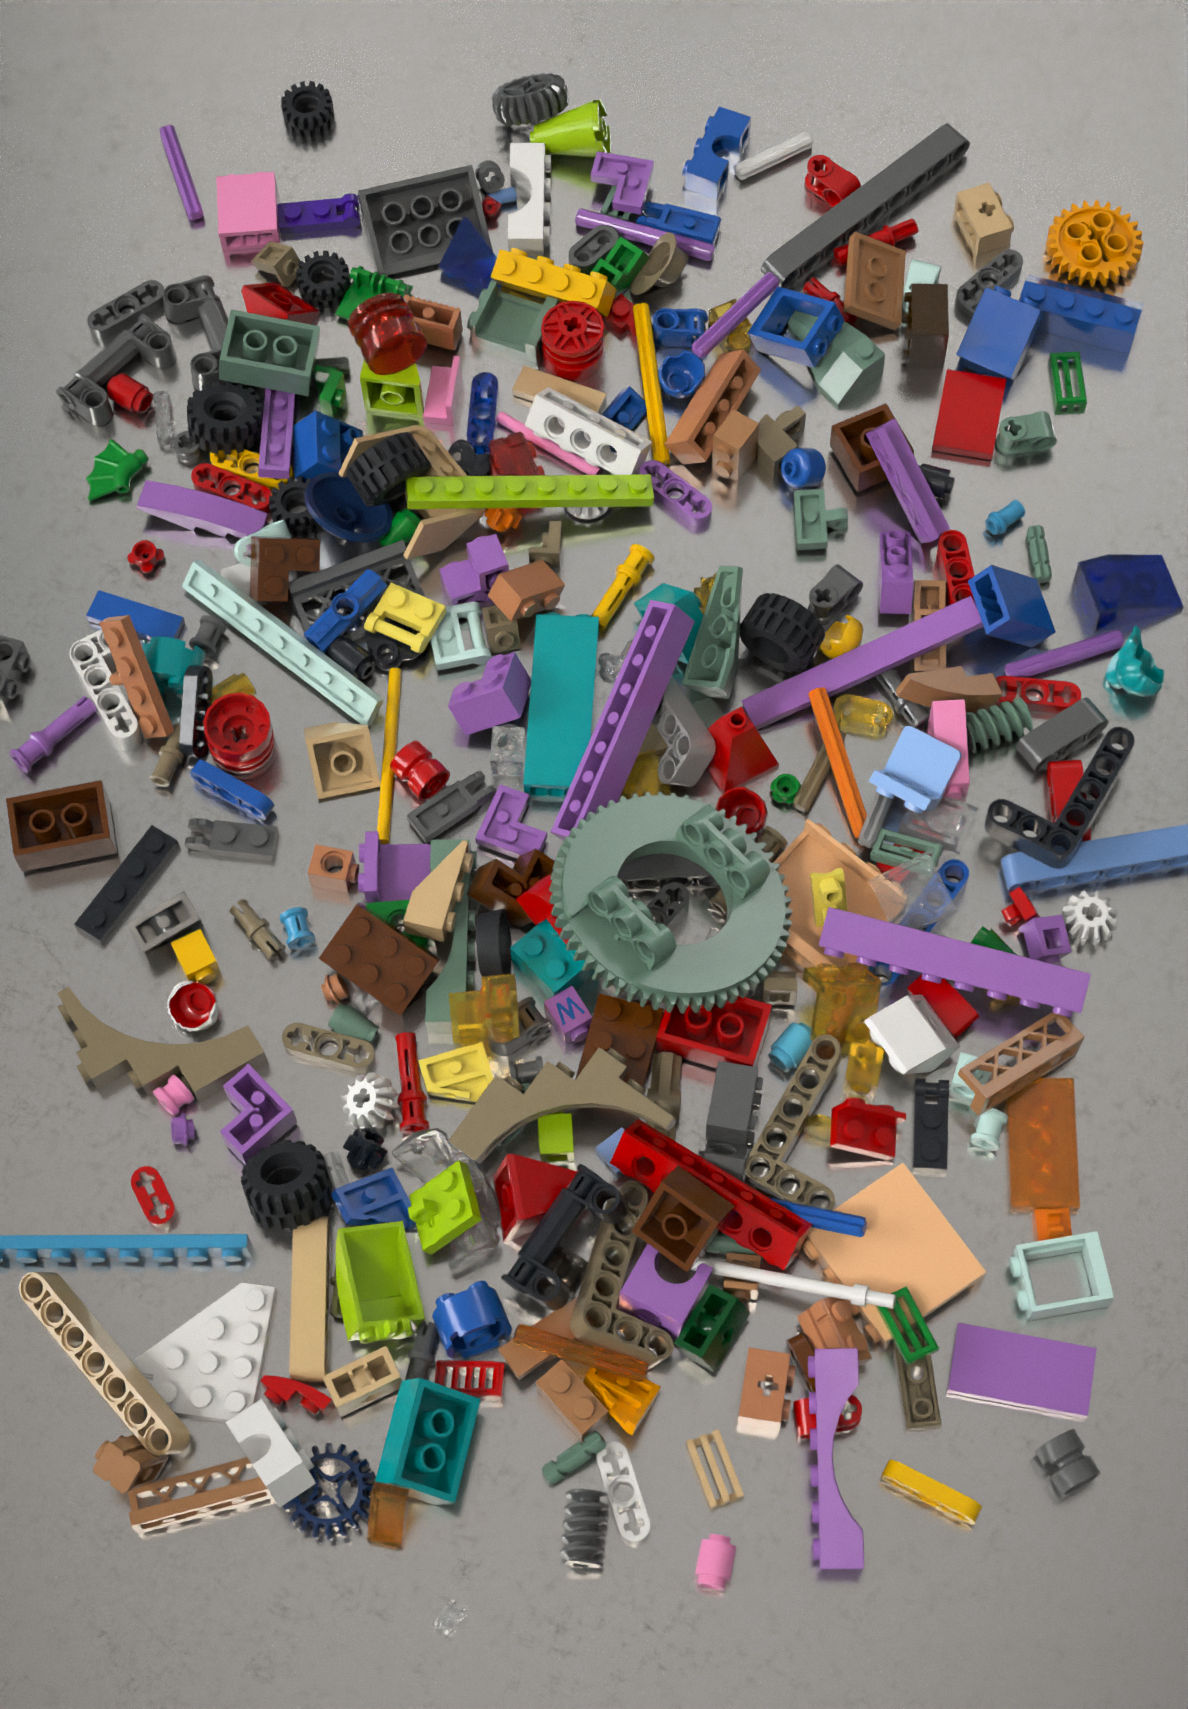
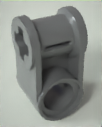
(833, 593)
(531, 1026)

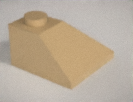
(341, 758)

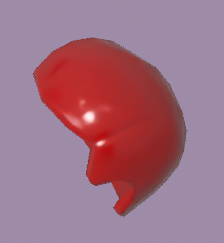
(746, 806)

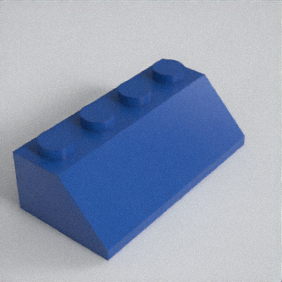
(1084, 314)

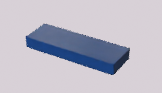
(146, 619)

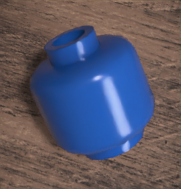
(803, 467)

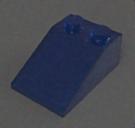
(1125, 589)

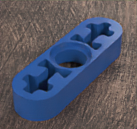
(231, 789)

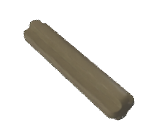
(814, 779)

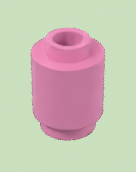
(715, 1562)

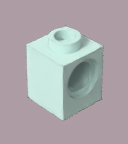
(959, 1088)

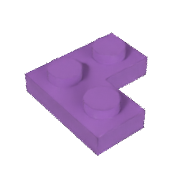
(628, 174)
(502, 825)

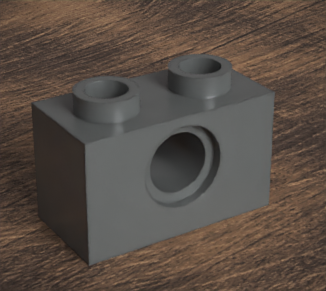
(164, 922)

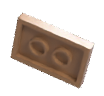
(874, 281)

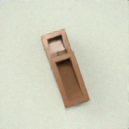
(926, 599)
(950, 684)

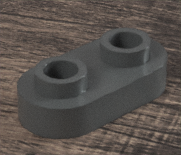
(590, 247)

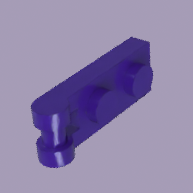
(319, 215)

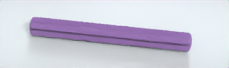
(644, 234)

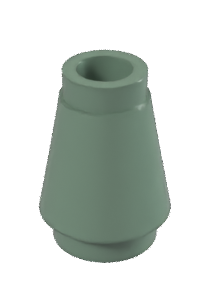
(352, 1023)

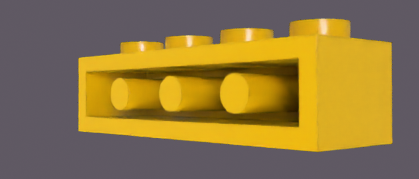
(545, 279)

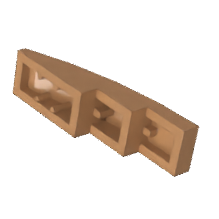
(524, 1359)

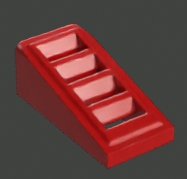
(498, 1370)

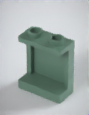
(509, 323)

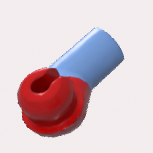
(493, 201)

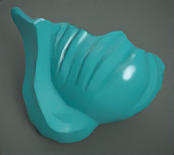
(1135, 668)

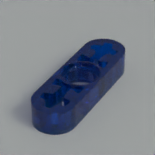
(478, 402)

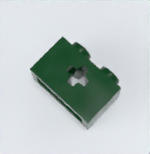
(712, 1328)

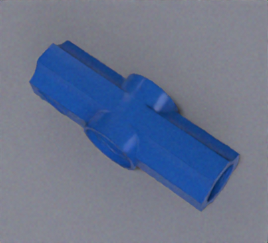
(359, 597)

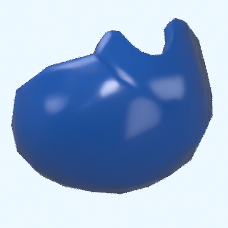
(681, 374)

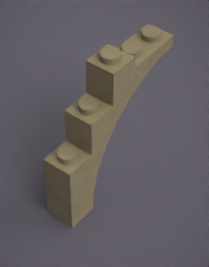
(200, 1066)
(599, 1085)

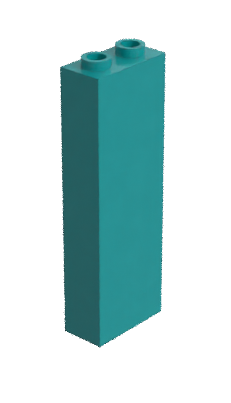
(560, 702)

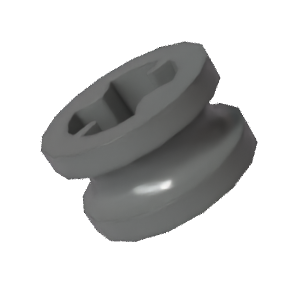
(183, 452)

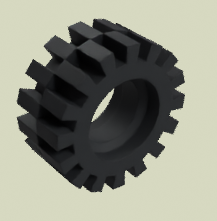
(310, 121)
(323, 265)
(285, 495)

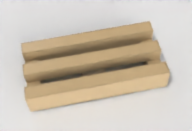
(704, 1441)

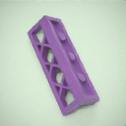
(908, 481)

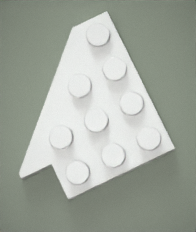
(216, 1358)

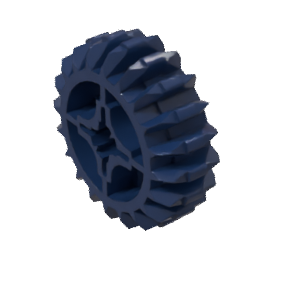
(343, 1481)

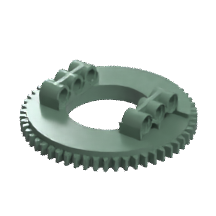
(619, 933)

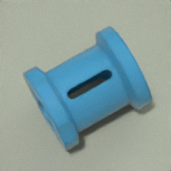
(297, 928)

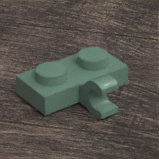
(813, 519)

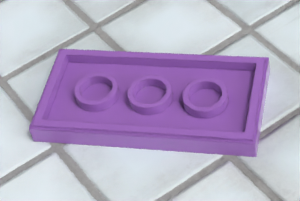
(1022, 1370)

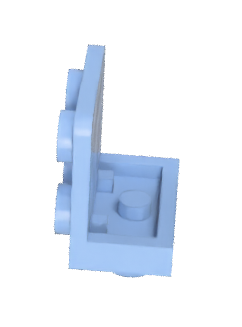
(917, 770)

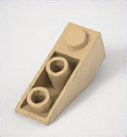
(434, 899)

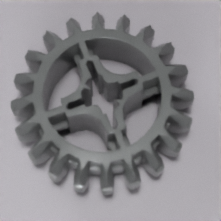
(530, 99)

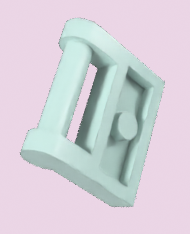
(448, 641)

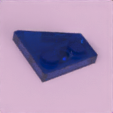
(469, 257)

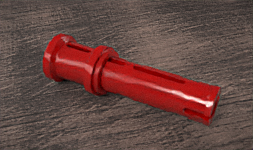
(411, 1097)

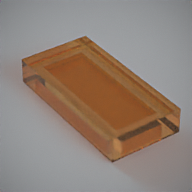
(387, 1514)

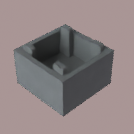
(733, 1104)

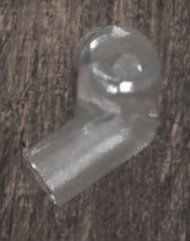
(612, 664)
(360, 1001)

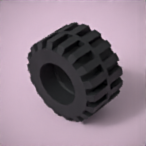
(383, 468)
(781, 632)
(286, 1185)

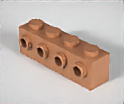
(712, 403)

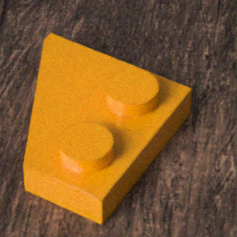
(622, 1397)

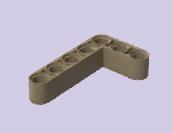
(792, 1128)
(610, 1279)

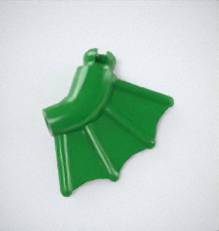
(114, 470)

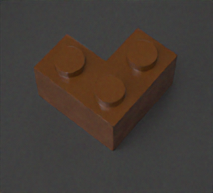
(272, 561)
(500, 885)

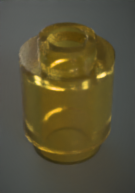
(233, 684)

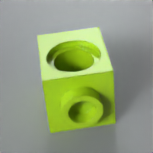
(556, 1138)

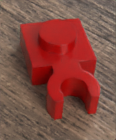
(622, 317)

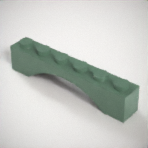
(455, 974)

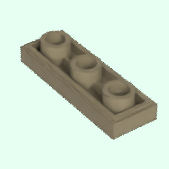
(917, 1396)

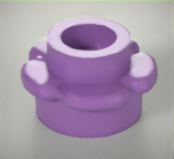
(182, 1130)

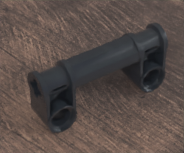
(529, 1272)

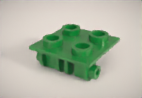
(366, 285)

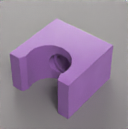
(659, 1301)

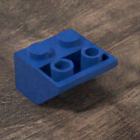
(321, 444)

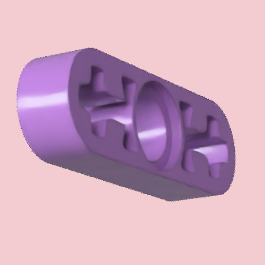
(679, 505)

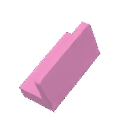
(443, 394)

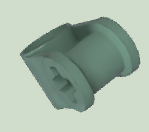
(1028, 433)

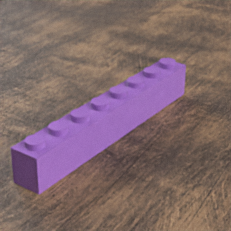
(626, 714)
(954, 960)

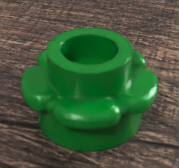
(785, 781)

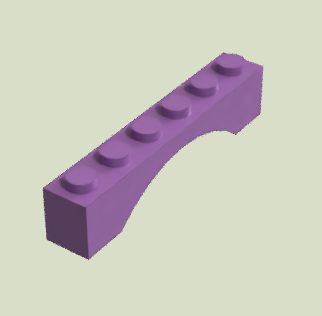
(840, 1534)

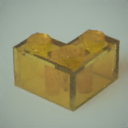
(486, 1013)

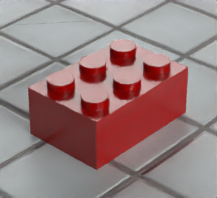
(722, 1034)

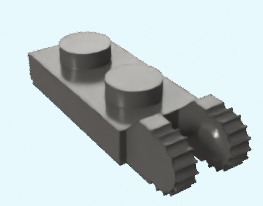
(450, 806)
(234, 839)

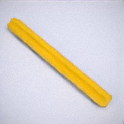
(651, 383)

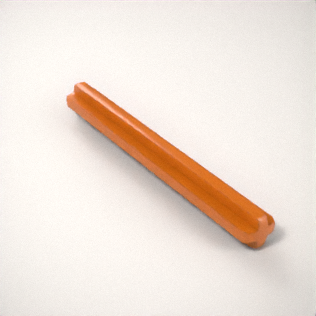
(838, 759)

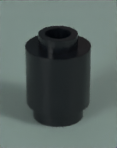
(938, 480)
(351, 657)

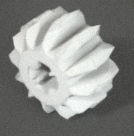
(1102, 915)
(370, 1101)

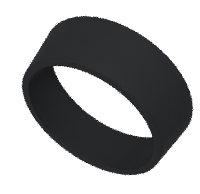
(493, 943)

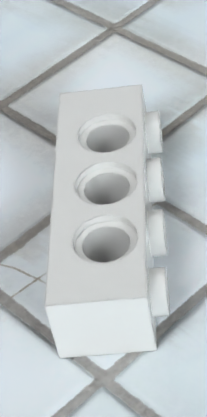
(603, 432)

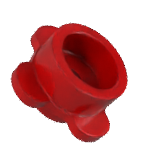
(145, 548)

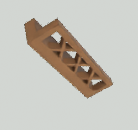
(1026, 1071)
(202, 1501)

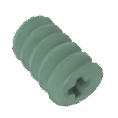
(997, 722)

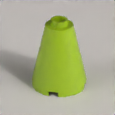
(575, 132)

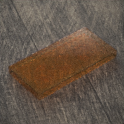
(1043, 1146)

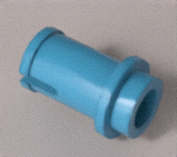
(999, 521)

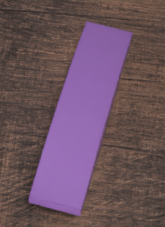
(199, 509)

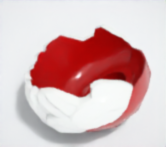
(193, 1006)

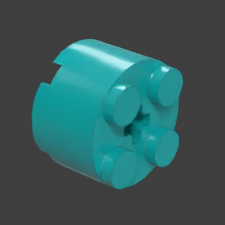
(168, 662)

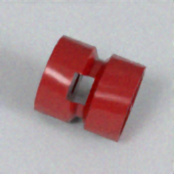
(417, 767)

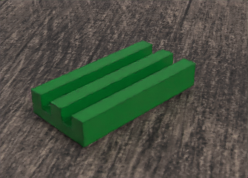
(1069, 400)
(920, 1352)

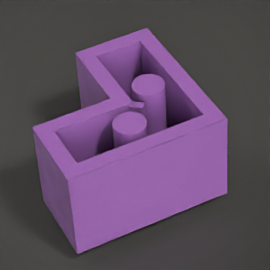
(474, 577)
(494, 698)
(262, 1116)

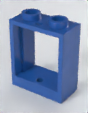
(775, 316)

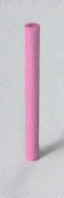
(548, 445)

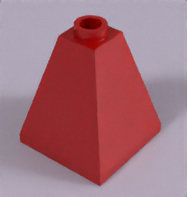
(739, 751)
(526, 1192)

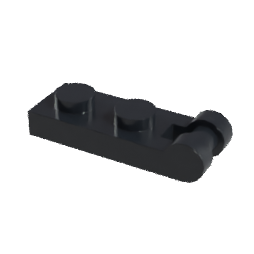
(930, 1127)

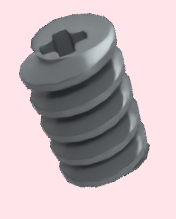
(583, 1528)

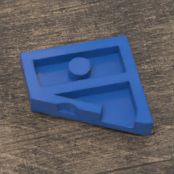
(374, 1200)

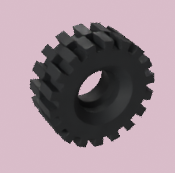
(225, 402)

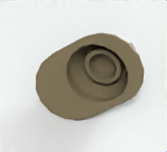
(662, 267)

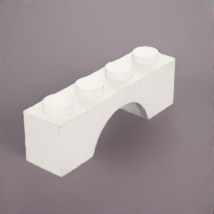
(528, 172)

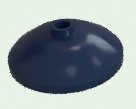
(342, 512)

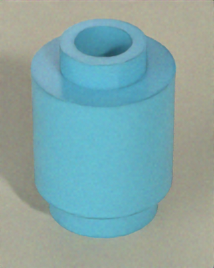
(791, 1046)

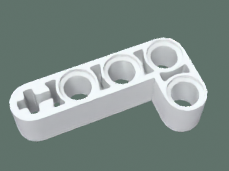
(106, 694)

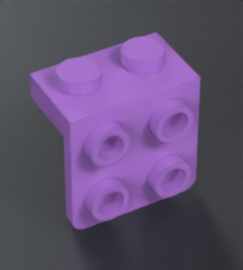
(391, 869)

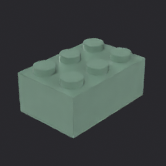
(269, 352)

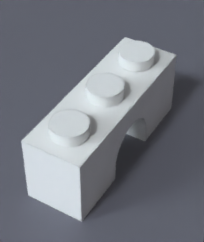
(272, 1451)

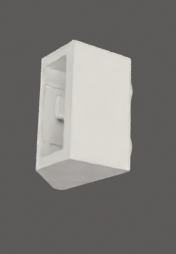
(912, 1035)

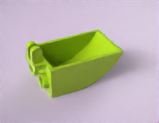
(377, 1283)

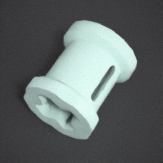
(989, 1130)

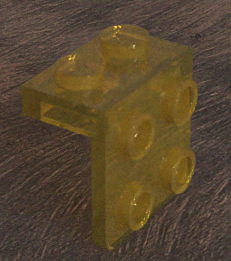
(843, 1001)

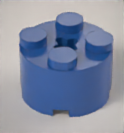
(471, 1320)

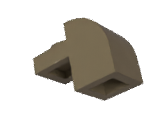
(776, 438)

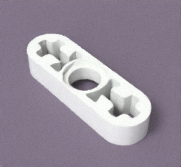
(640, 1514)

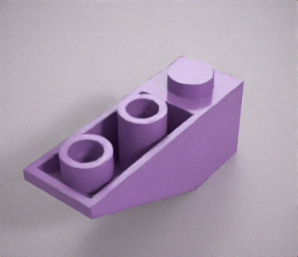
(895, 572)

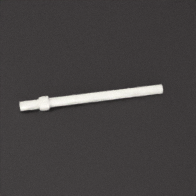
(858, 1294)

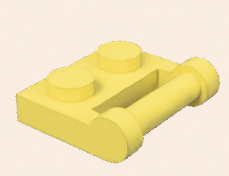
(409, 610)

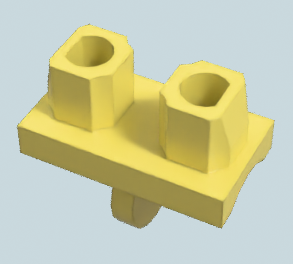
(827, 891)

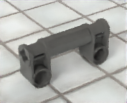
(188, 301)
(84, 391)

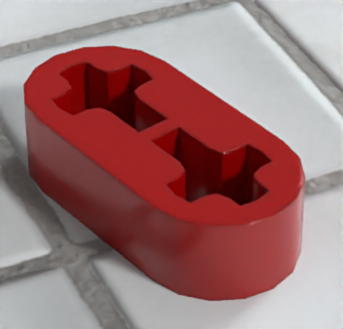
(146, 1201)

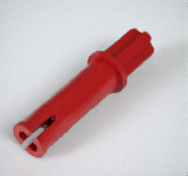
(888, 235)

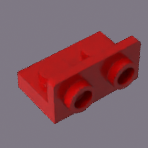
(865, 1128)

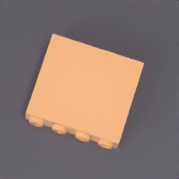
(820, 853)
(903, 1246)

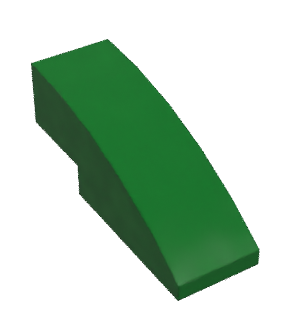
(622, 264)

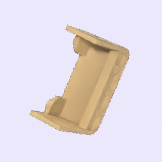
(440, 525)

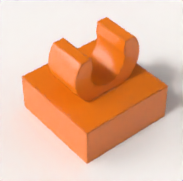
(1052, 1223)

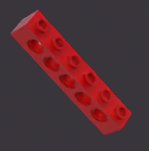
(757, 1211)

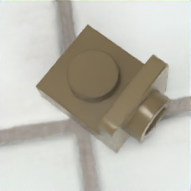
(278, 260)
(551, 547)
(501, 632)
(780, 988)

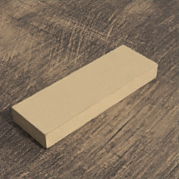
(534, 381)

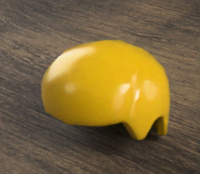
(842, 637)

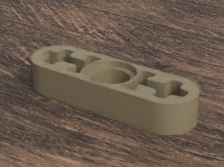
(303, 1049)

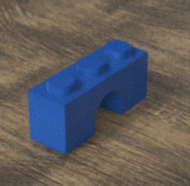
(724, 133)

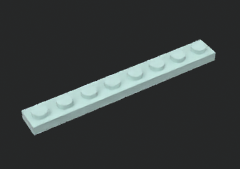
(282, 643)

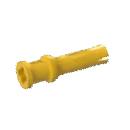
(627, 576)

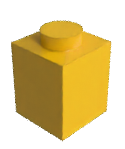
(196, 957)

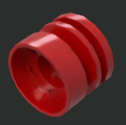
(573, 341)
(235, 718)

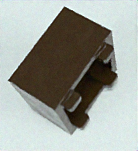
(926, 326)

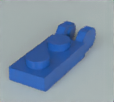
(681, 221)

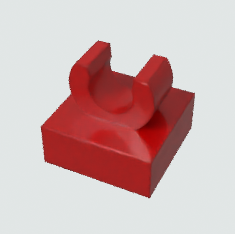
(1021, 909)

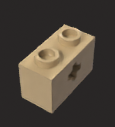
(983, 218)
(363, 1381)

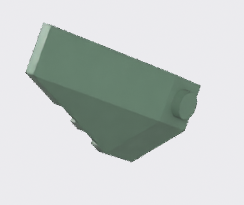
(849, 362)
(716, 647)

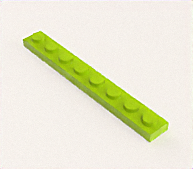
(529, 491)

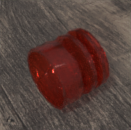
(387, 334)

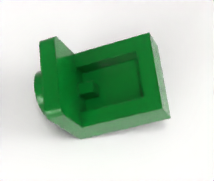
(333, 387)

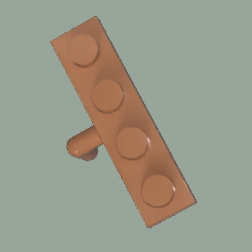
(136, 676)

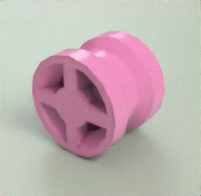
(173, 1095)

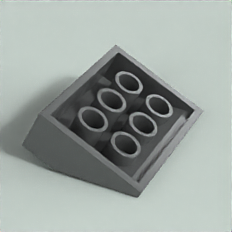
(417, 218)

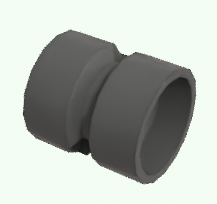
(1068, 1463)

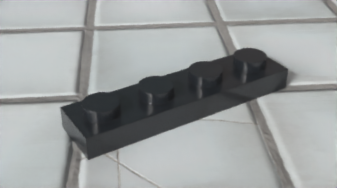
(126, 884)

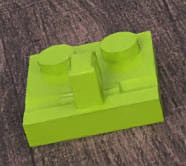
(444, 1207)

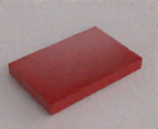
(969, 414)

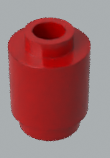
(129, 393)

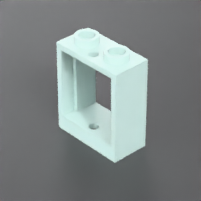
(1095, 1267)

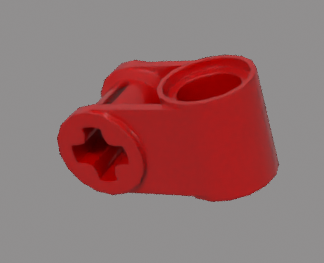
(833, 183)
(805, 1420)

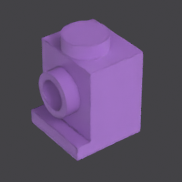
(1046, 939)

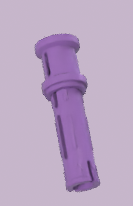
(42, 742)

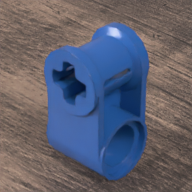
(679, 326)

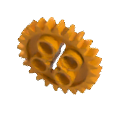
(1100, 236)

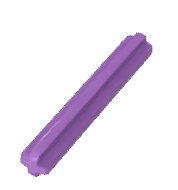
(181, 172)
(735, 315)
(1065, 654)

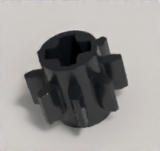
(365, 1149)

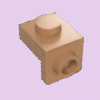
(739, 1288)

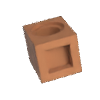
(327, 857)

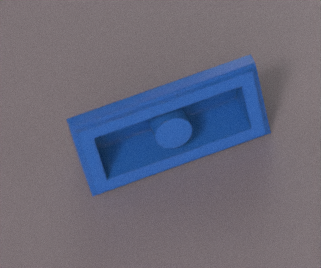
(626, 409)

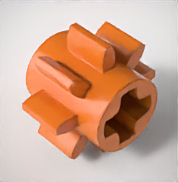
(502, 518)

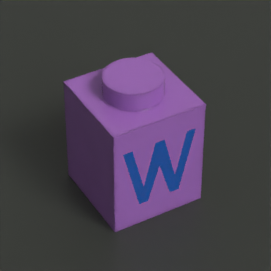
(568, 1015)

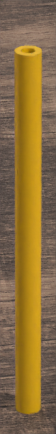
(389, 752)

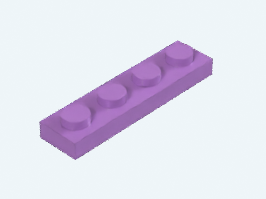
(276, 434)

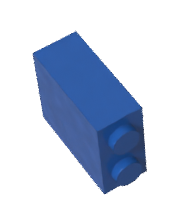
(1000, 332)
(1011, 606)

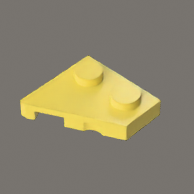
(457, 1073)

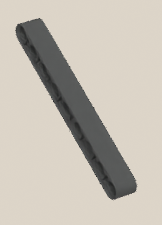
(866, 205)

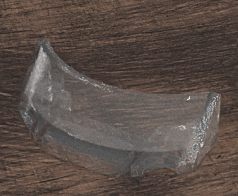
(428, 1155)

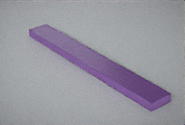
(864, 662)

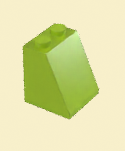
(393, 393)

